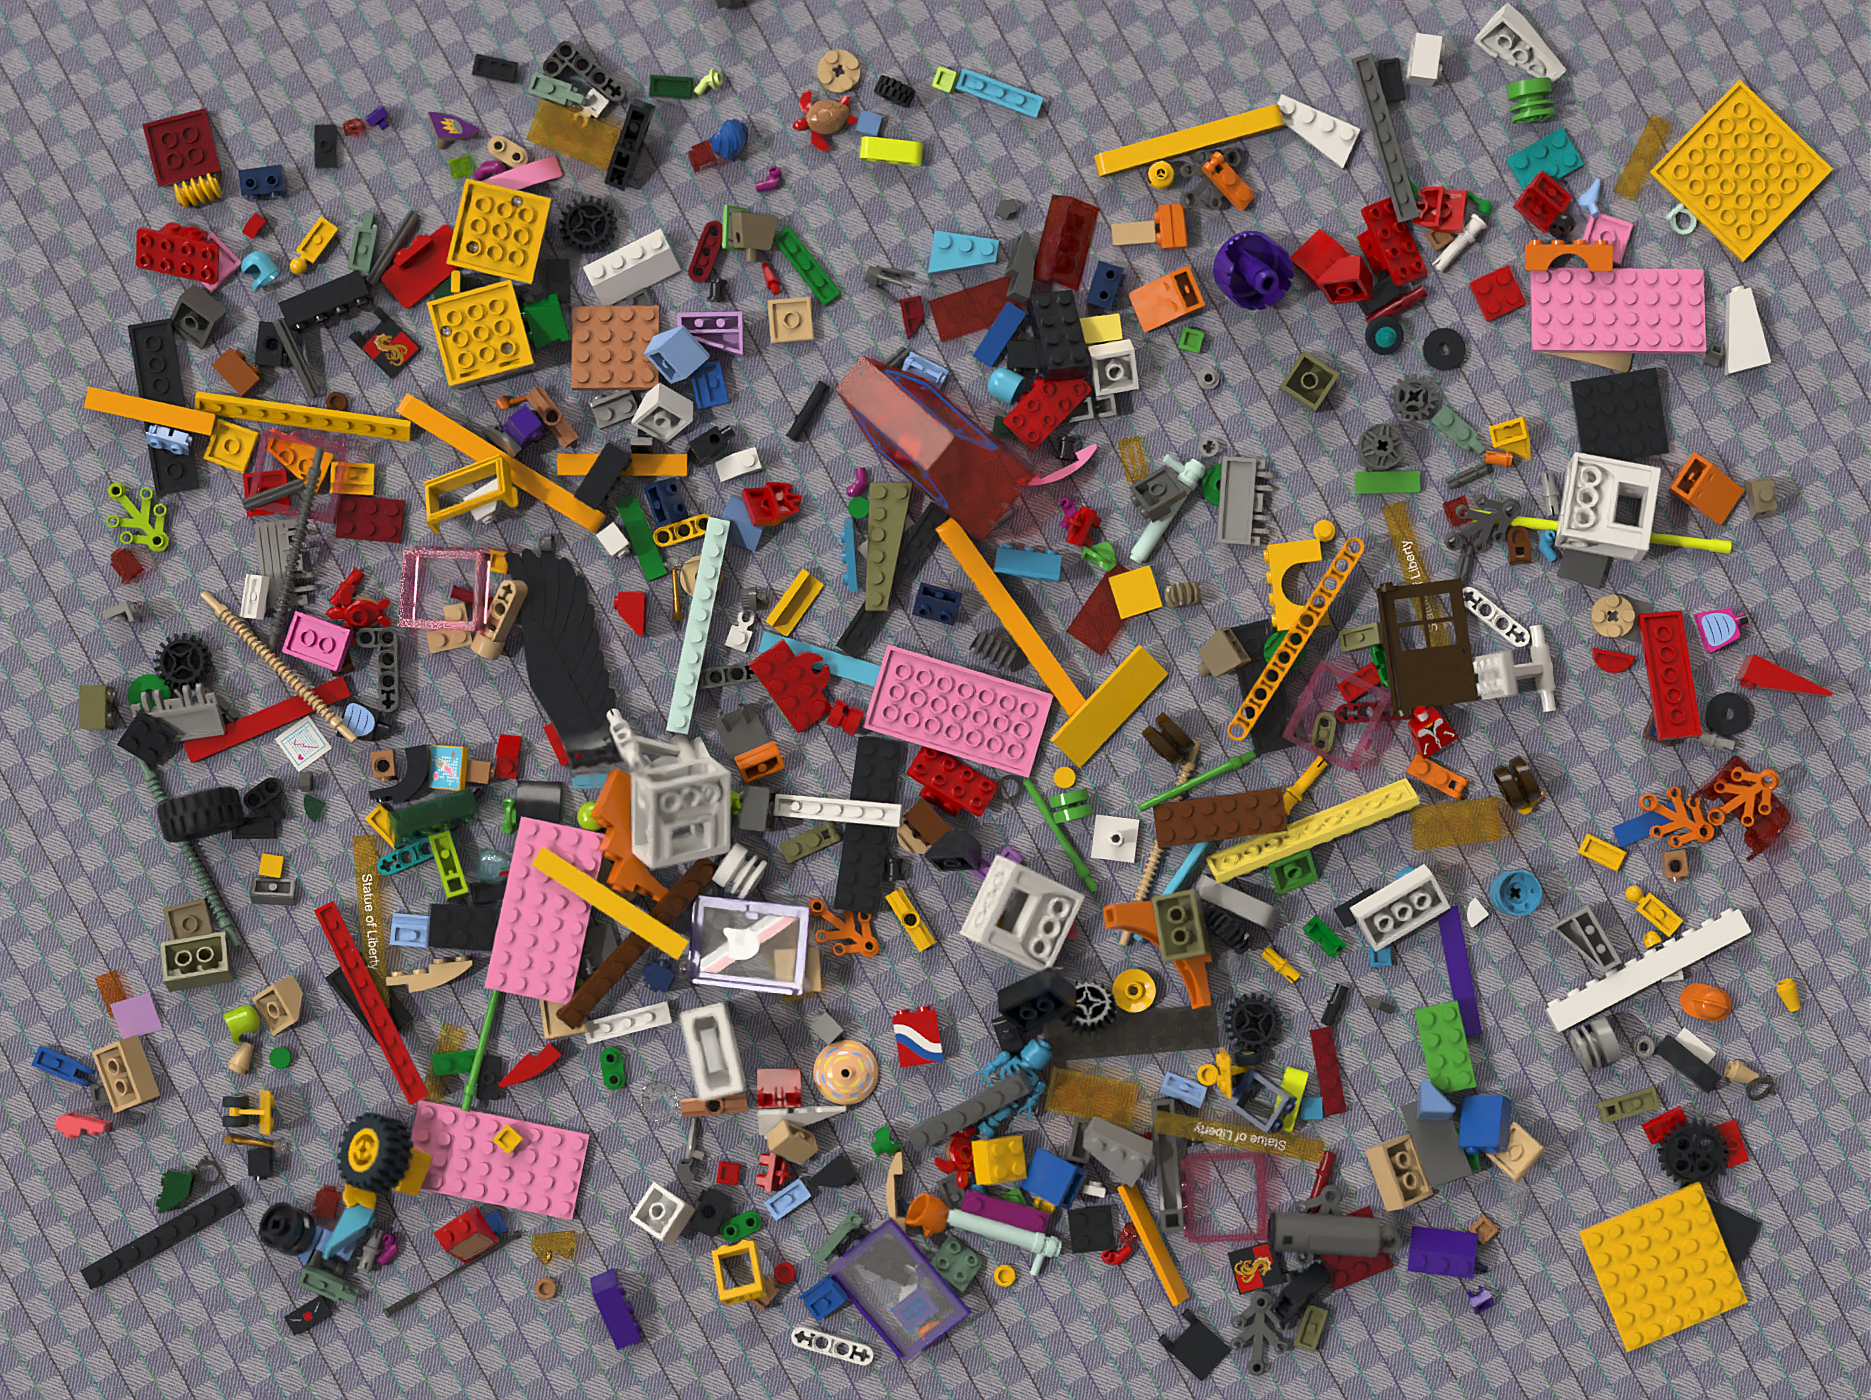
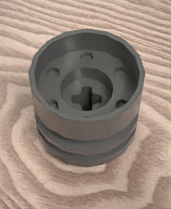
(1379, 460)

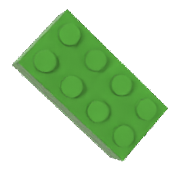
(1445, 1047)

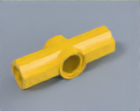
(918, 932)

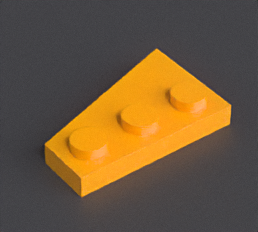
(299, 459)

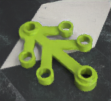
(140, 520)

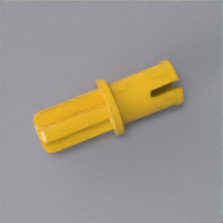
(1280, 964)

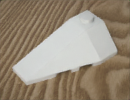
(1516, 41)
(799, 1116)

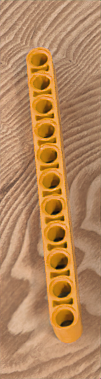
(520, 474)
(1010, 616)
(1298, 628)

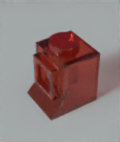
(701, 156)
(125, 564)
(326, 1201)

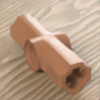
(544, 405)
(728, 1104)

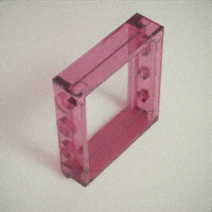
(297, 438)
(409, 589)
(1373, 723)
(1260, 1197)

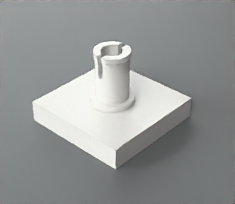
(1115, 838)

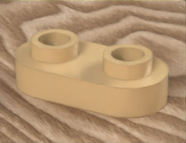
(507, 152)

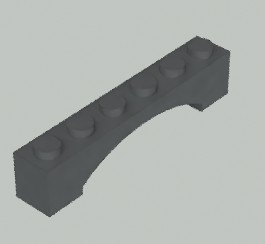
(992, 1098)
(1167, 1173)

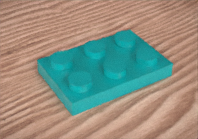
(1550, 154)

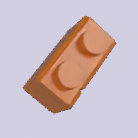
(1171, 227)
(759, 762)

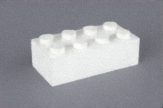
(1400, 907)

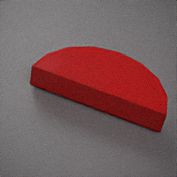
(1611, 661)

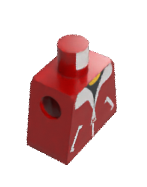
(1429, 731)

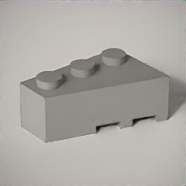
(1588, 937)
(1118, 1149)

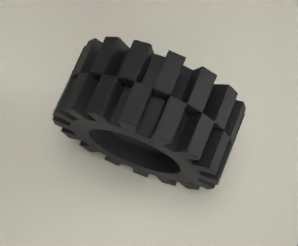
(894, 91)

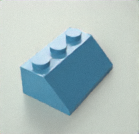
(1027, 563)

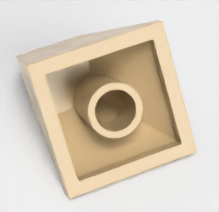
(279, 1004)

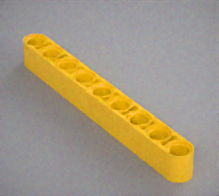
(1189, 140)

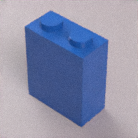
(1485, 1124)
(1053, 1179)

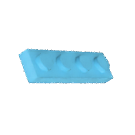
(999, 93)

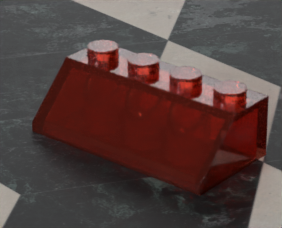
(1065, 242)

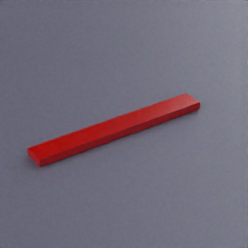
(266, 720)

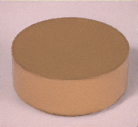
(546, 1288)

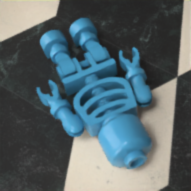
(1034, 1057)

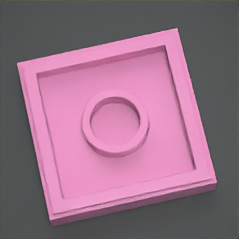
(1610, 229)
(227, 263)

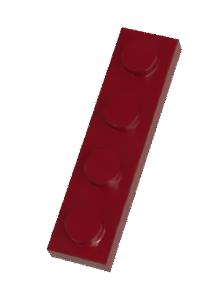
(1327, 1071)

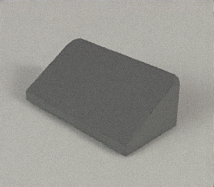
(273, 891)

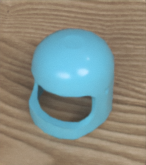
(261, 268)
(1004, 383)

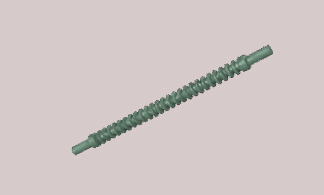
(225, 922)

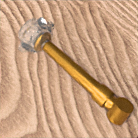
(675, 564)
(279, 1146)

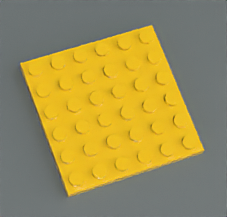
(1740, 171)
(1662, 1266)

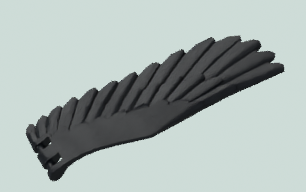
(565, 658)

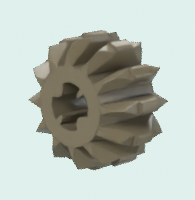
(1183, 595)

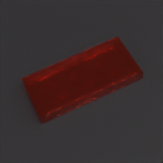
(970, 308)
(1099, 616)

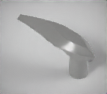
(691, 1143)

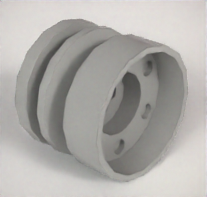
(1595, 1044)

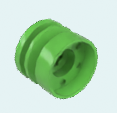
(1531, 101)

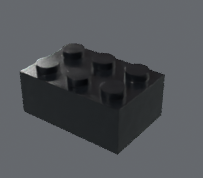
(603, 475)
(460, 927)
(1037, 999)

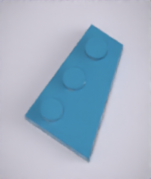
(848, 556)

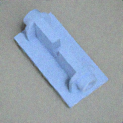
(923, 368)
(159, 438)

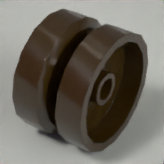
(1165, 742)
(1516, 782)

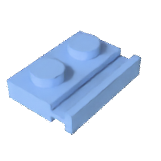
(408, 930)

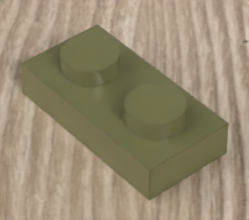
(1360, 637)
(1310, 1327)

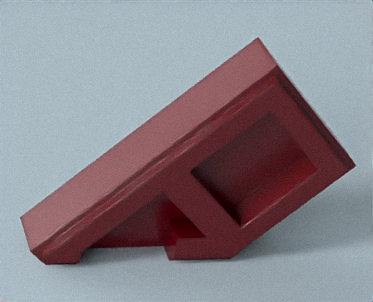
(912, 314)

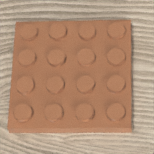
(611, 347)

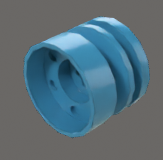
(1528, 893)

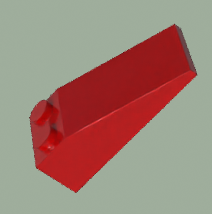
(1765, 675)

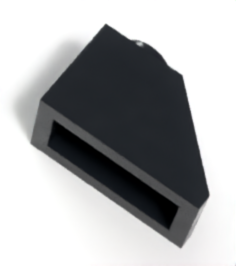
(835, 1174)

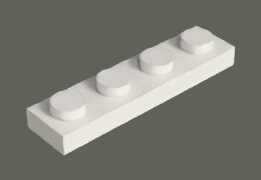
(628, 1022)

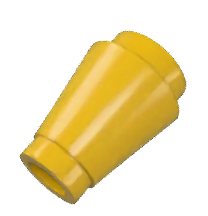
(1789, 994)

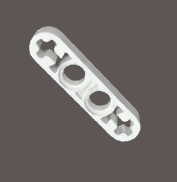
(1496, 613)
(831, 1349)

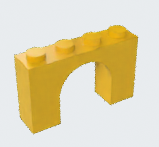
(1279, 559)

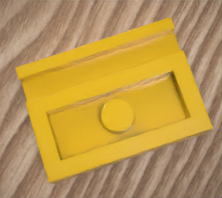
(358, 478)

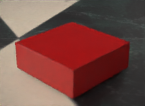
(728, 1173)

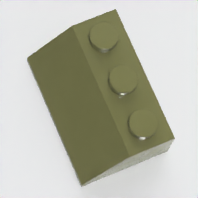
(1181, 926)
(196, 961)

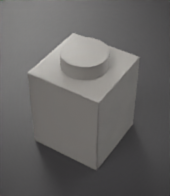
(826, 1026)

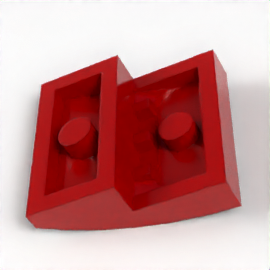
(1542, 201)

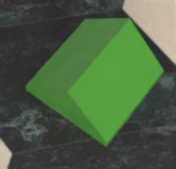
(1292, 871)

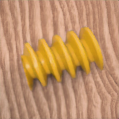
(198, 191)

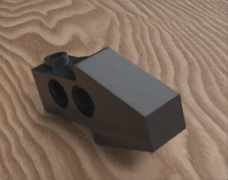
(629, 144)

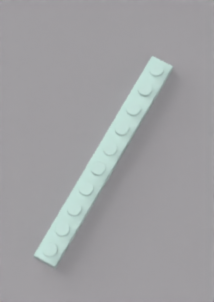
(698, 626)

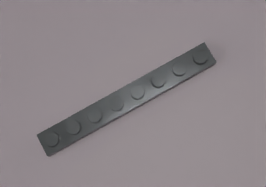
(1385, 138)

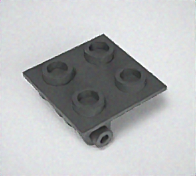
(597, 947)

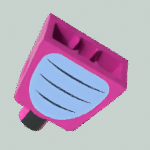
(1719, 627)

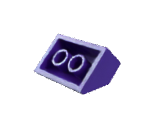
(1442, 1252)

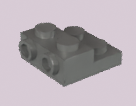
(1157, 493)

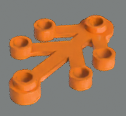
(1745, 794)
(1679, 818)
(846, 931)

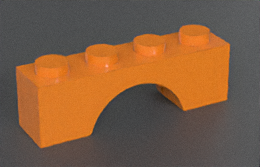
(1540, 255)

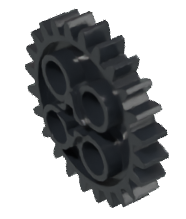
(1672, 1152)

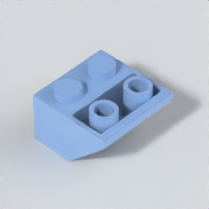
(676, 353)

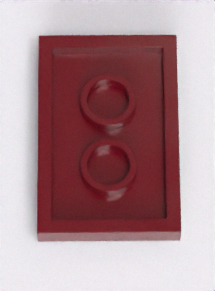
(370, 519)

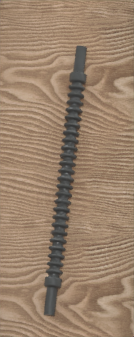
(314, 473)

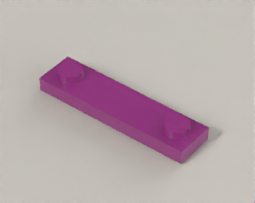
(1005, 1211)

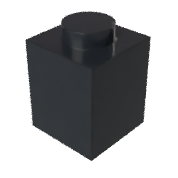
(260, 1163)

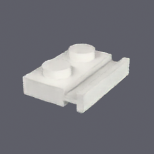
(255, 596)

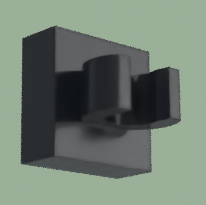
(641, 443)

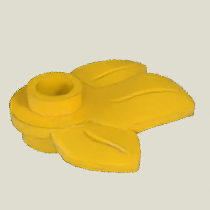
(353, 1195)

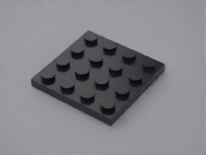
(1620, 415)

